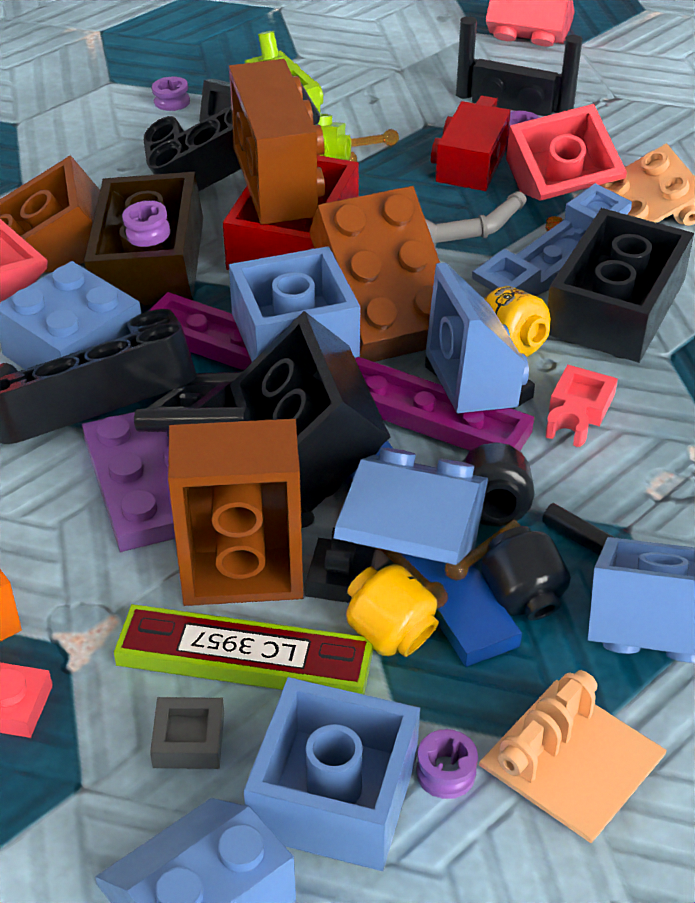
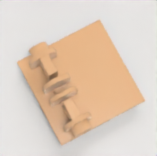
(658, 187)
(573, 757)

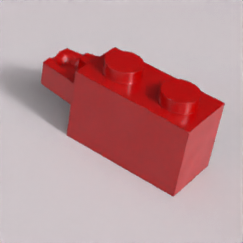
(472, 144)

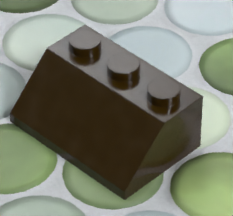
(154, 269)

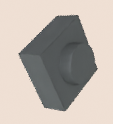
(187, 733)

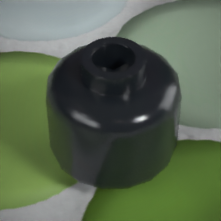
(509, 482)
(525, 572)

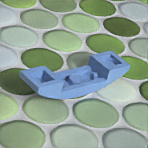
(541, 261)

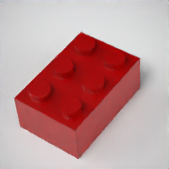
(249, 240)

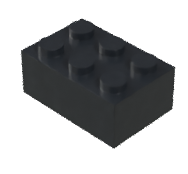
(619, 284)
(316, 381)

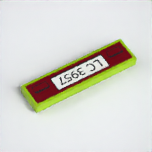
(241, 650)

